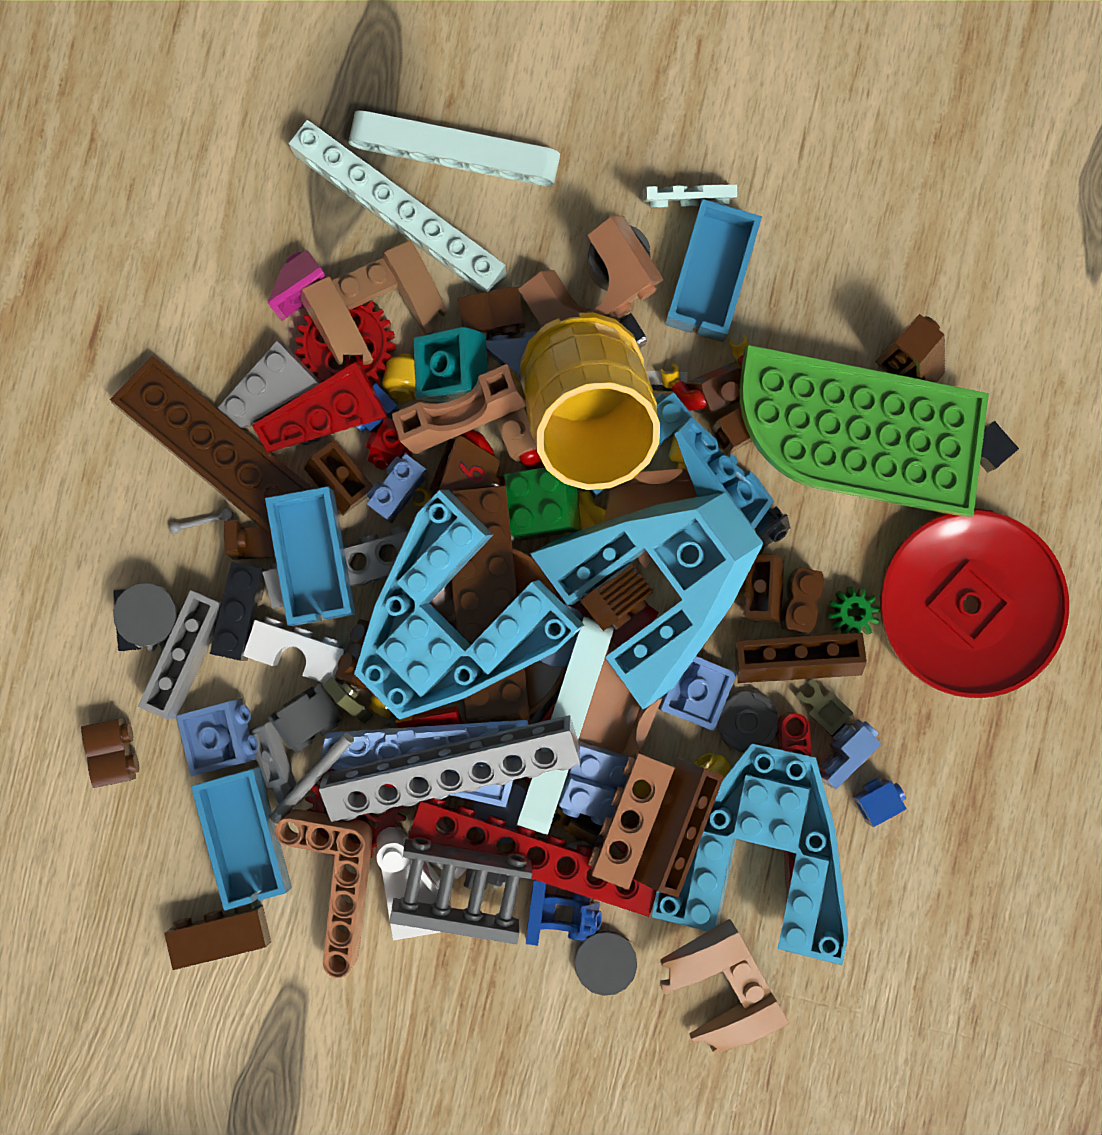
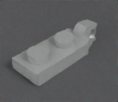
(273, 761)

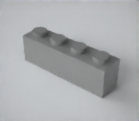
(181, 656)

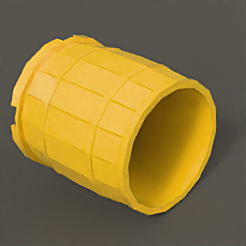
(589, 401)

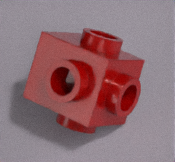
(385, 445)

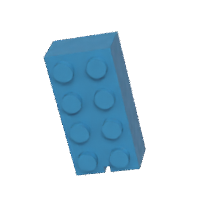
(713, 270)
(310, 556)
(241, 838)

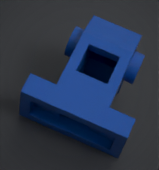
(585, 919)

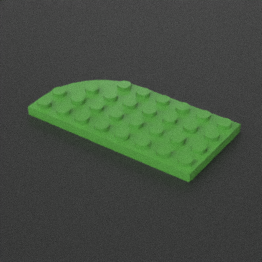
(864, 430)

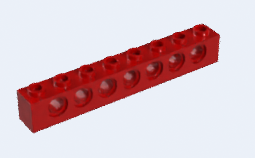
(423, 825)

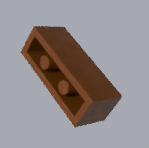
(217, 936)

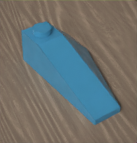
(717, 473)

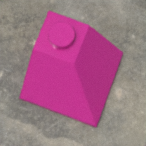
(296, 274)

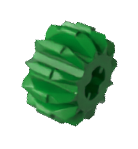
(858, 602)

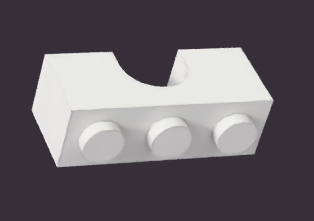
(270, 640)

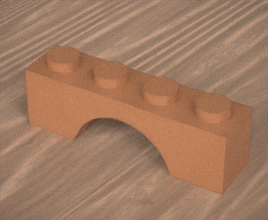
(431, 424)

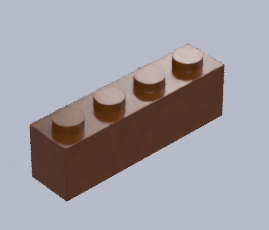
(800, 658)
(678, 828)

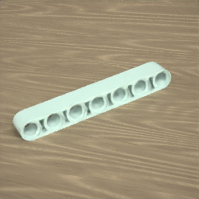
(454, 148)
(573, 701)

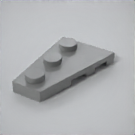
(268, 386)

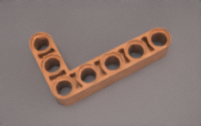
(343, 881)

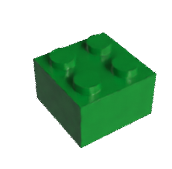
(541, 505)

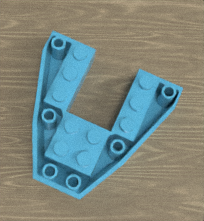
(702, 551)
(415, 655)
(780, 804)

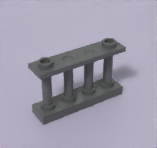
(471, 920)

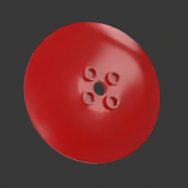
(1018, 598)

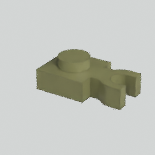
(346, 696)
(828, 709)

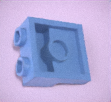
(398, 487)
(700, 693)
(217, 737)
(854, 747)
(593, 783)

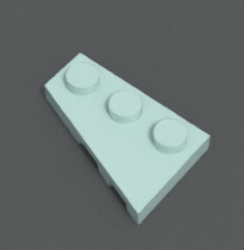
(688, 196)

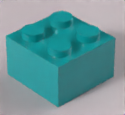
(448, 364)

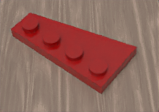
(326, 409)

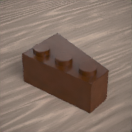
(916, 351)

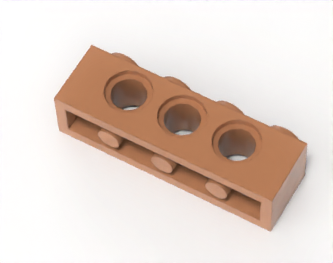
(622, 869)

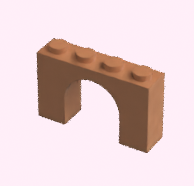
(629, 271)

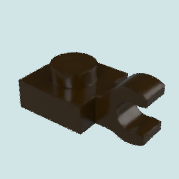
(580, 827)

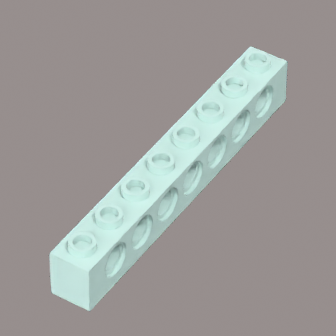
(397, 208)

